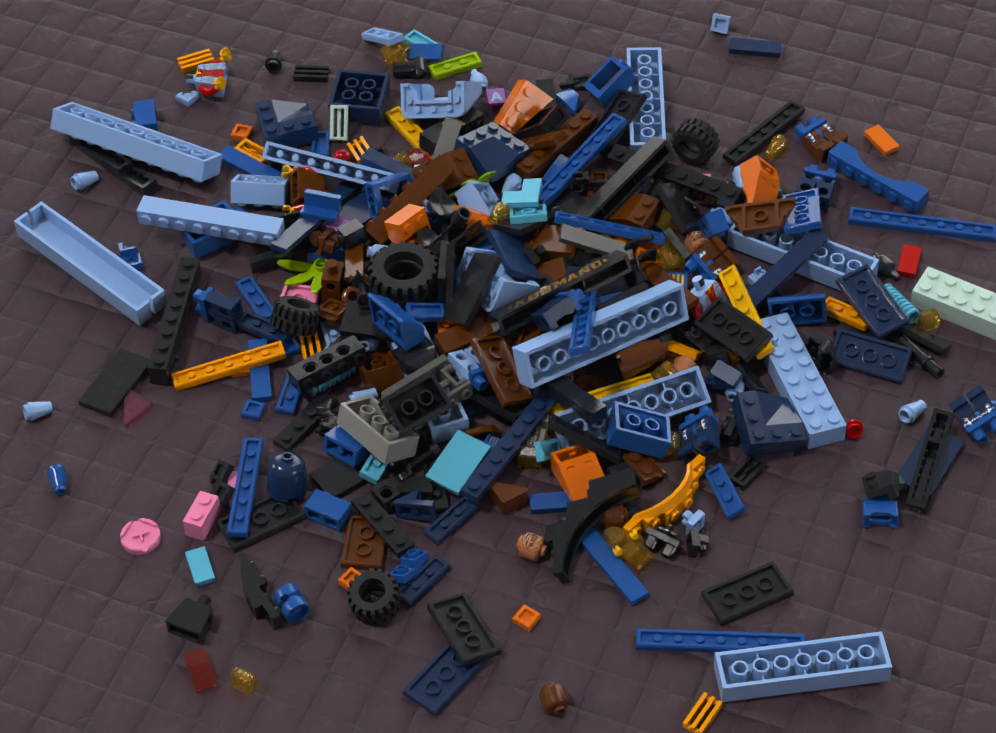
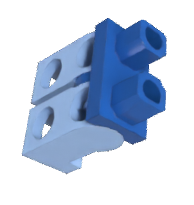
(468, 367)

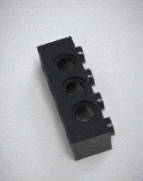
(327, 364)

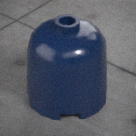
(286, 477)

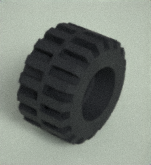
(695, 141)
(295, 315)
(377, 611)

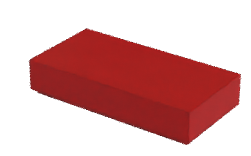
(909, 261)

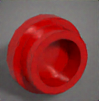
(342, 154)
(854, 428)

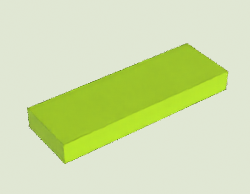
(455, 66)

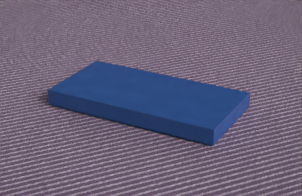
(806, 212)

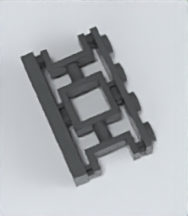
(460, 390)

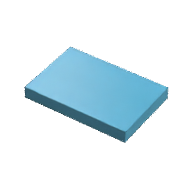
(458, 462)

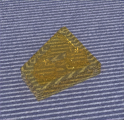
(669, 257)

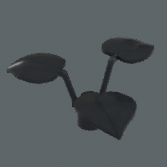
(443, 205)
(637, 275)

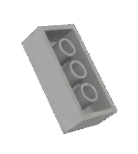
(371, 429)

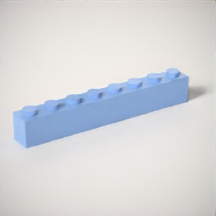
(326, 165)
(209, 220)

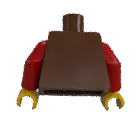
(300, 180)

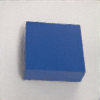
(253, 410)

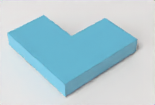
(527, 197)

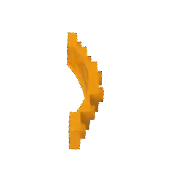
(673, 505)

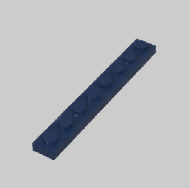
(508, 446)

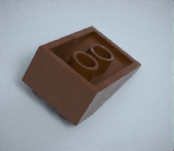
(463, 170)
(638, 212)
(549, 238)
(380, 370)

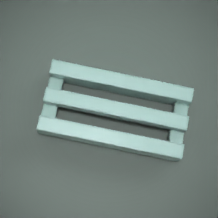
(339, 107)

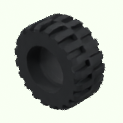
(404, 259)

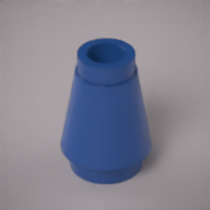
(57, 478)

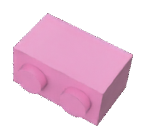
(201, 515)

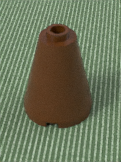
(640, 357)

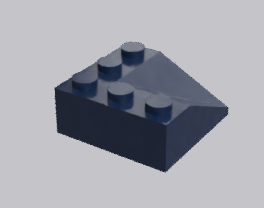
(363, 92)
(286, 122)
(493, 150)
(767, 423)

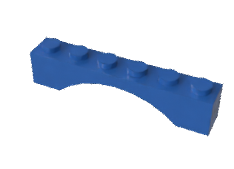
(904, 194)

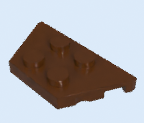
(761, 216)

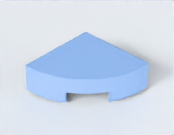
(187, 98)

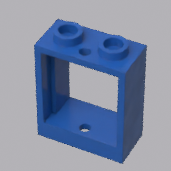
(604, 74)
(373, 190)

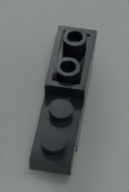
(256, 594)

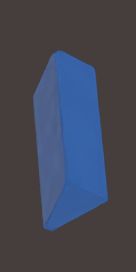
(338, 254)

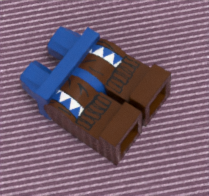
(819, 137)
(702, 260)

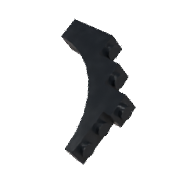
(582, 514)

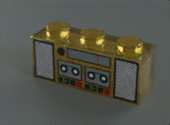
(527, 453)

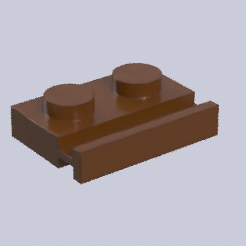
(332, 311)
(645, 466)

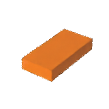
(881, 140)

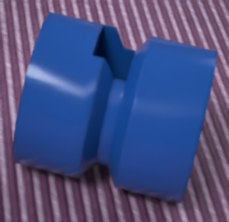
(291, 603)

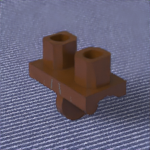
(325, 241)

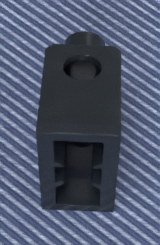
(191, 619)

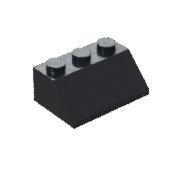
(415, 403)

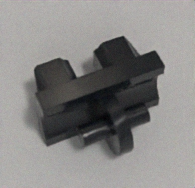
(671, 545)

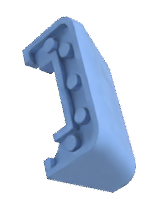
(420, 100)
(502, 288)

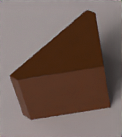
(508, 496)

